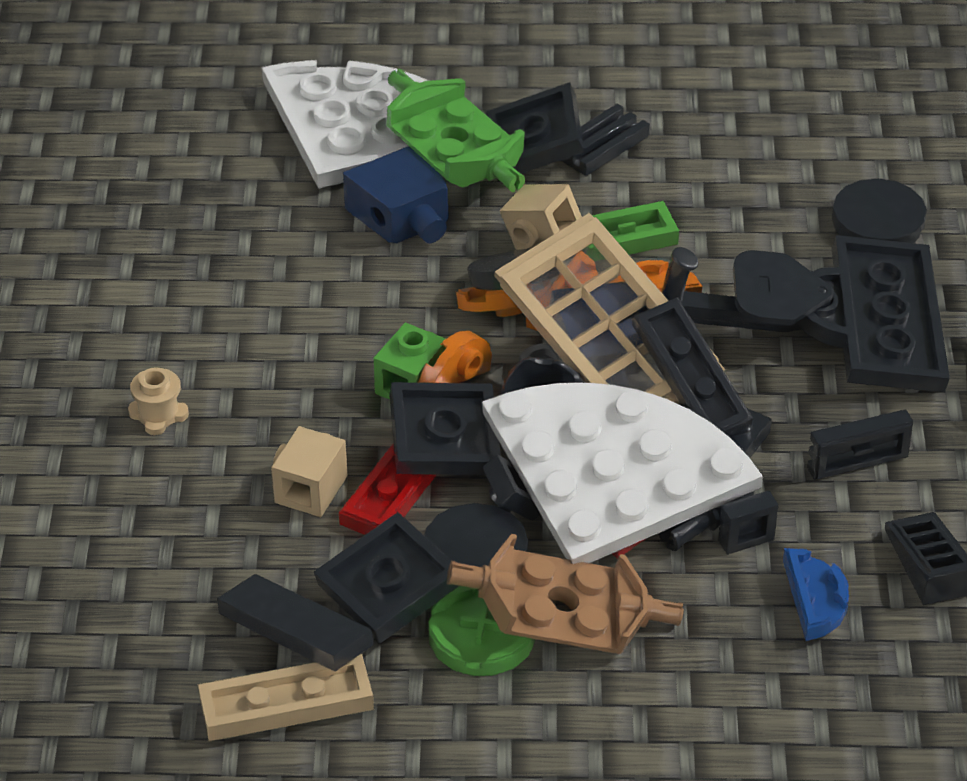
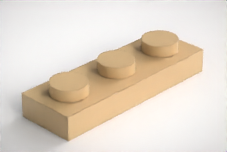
(284, 698)

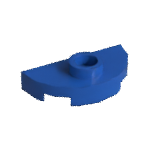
(818, 592)

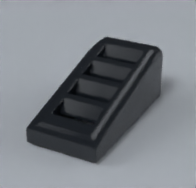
(930, 583)

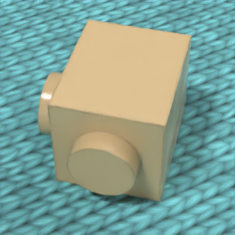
(539, 213)
(309, 471)

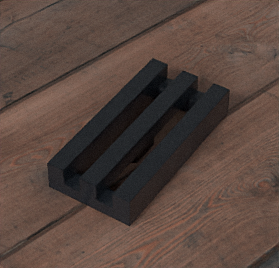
(600, 130)
(860, 444)

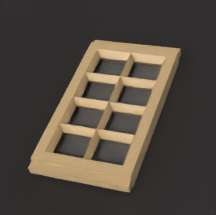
(583, 302)

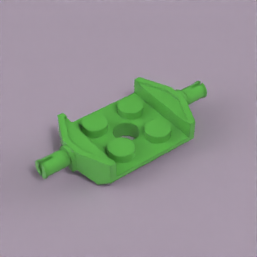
(453, 132)

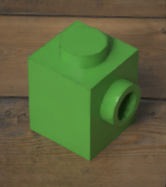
(405, 357)

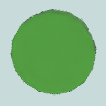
(469, 638)

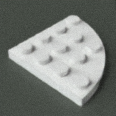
(335, 113)
(615, 462)

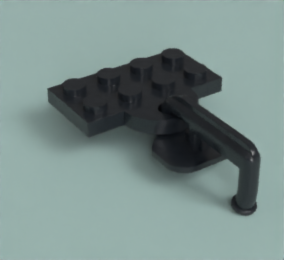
(871, 303)

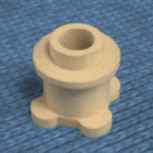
(156, 400)

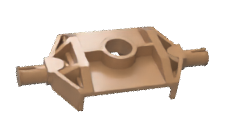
(604, 600)

